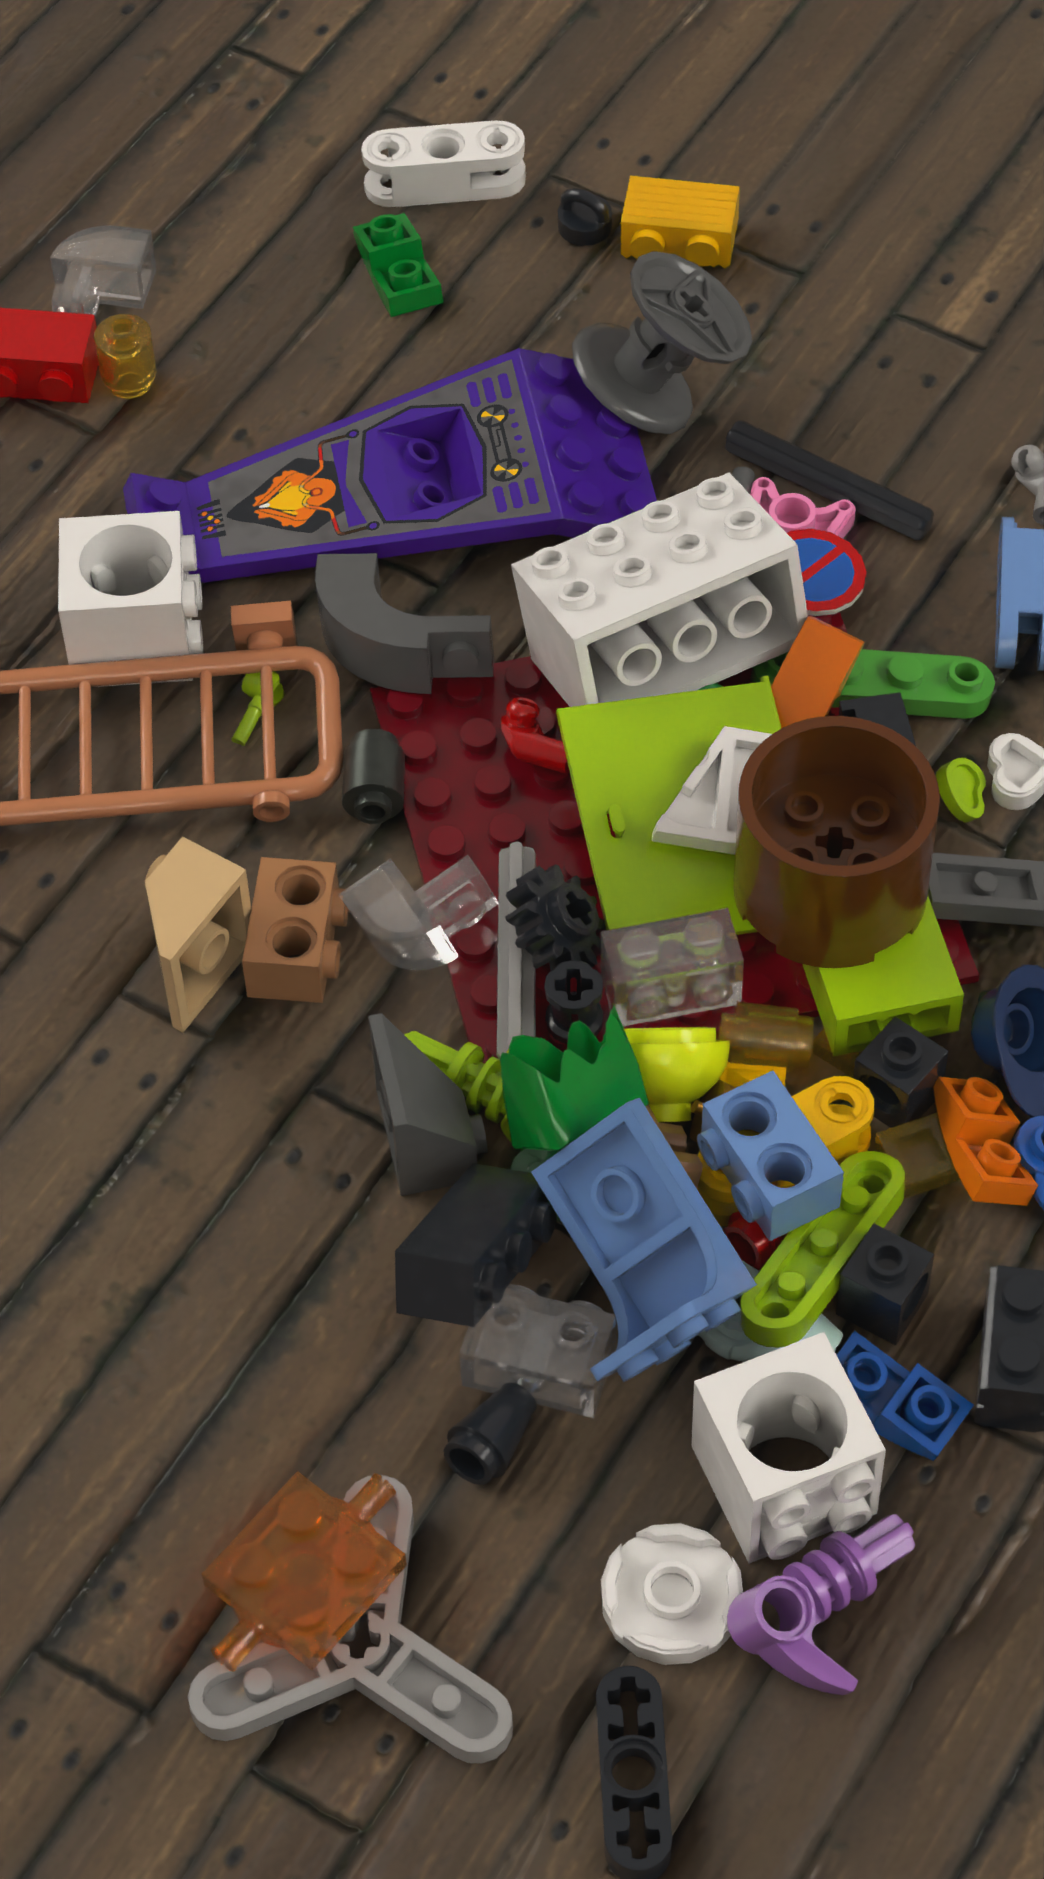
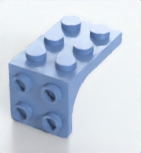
(644, 1238)

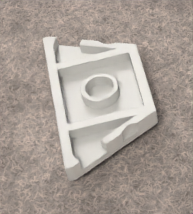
(708, 802)

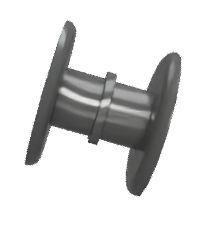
(641, 367)

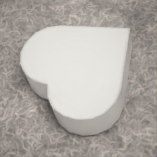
(1016, 771)

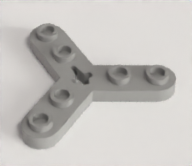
(400, 1675)

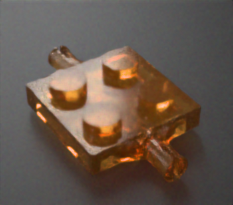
(304, 1571)

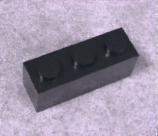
(472, 1245)

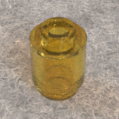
(125, 355)
(767, 1035)

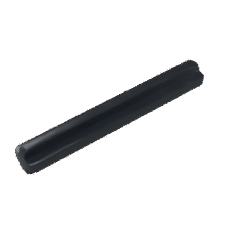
(829, 480)

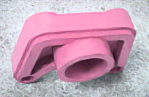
(798, 512)

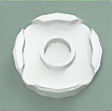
(670, 1593)

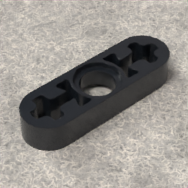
(649, 1723)

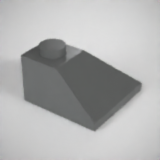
(422, 1114)

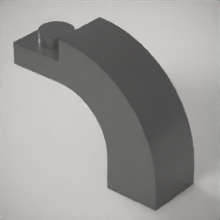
(392, 645)

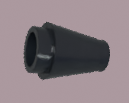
(489, 1435)

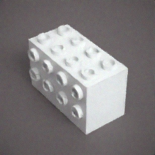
(663, 597)

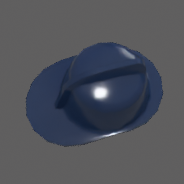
(1010, 1035)

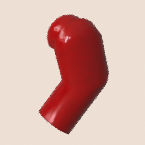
(527, 738)

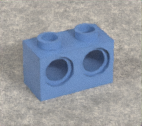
(782, 1151)

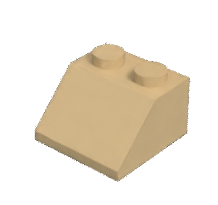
(198, 924)

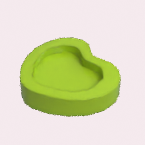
(962, 788)

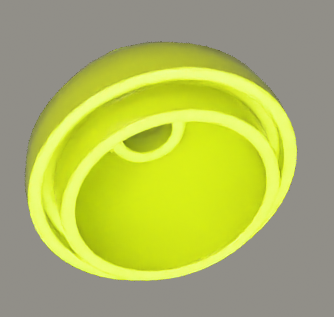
(677, 1066)

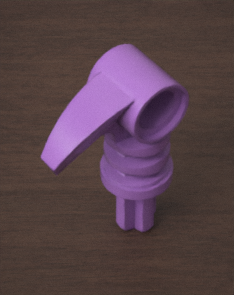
(806, 1595)

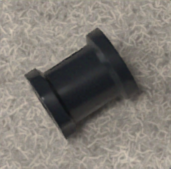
(565, 1003)

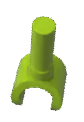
(252, 687)

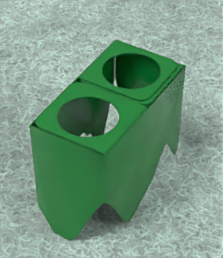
(561, 1094)

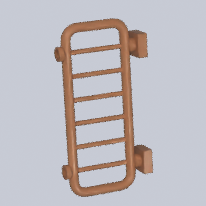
(264, 644)

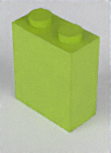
(904, 981)

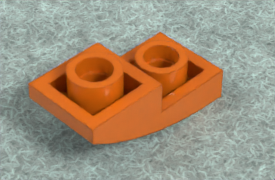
(814, 671)
(977, 1136)

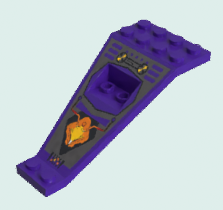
(444, 467)

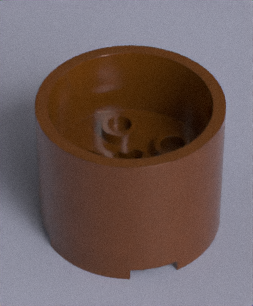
(835, 840)

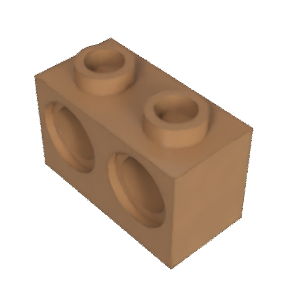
(285, 928)

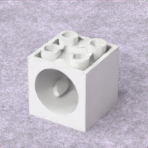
(128, 588)
(791, 1395)

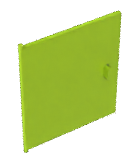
(633, 764)

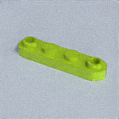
(809, 1261)

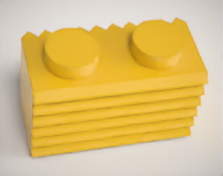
(680, 219)

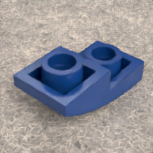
(903, 1405)

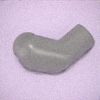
(1029, 470)

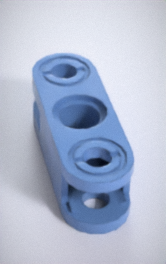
(1019, 591)

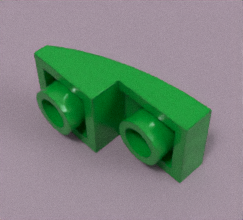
(397, 264)

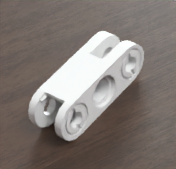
(444, 163)

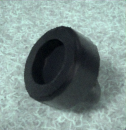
(584, 217)

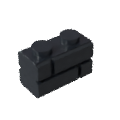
(1012, 1351)

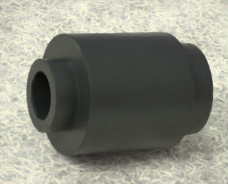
(373, 776)

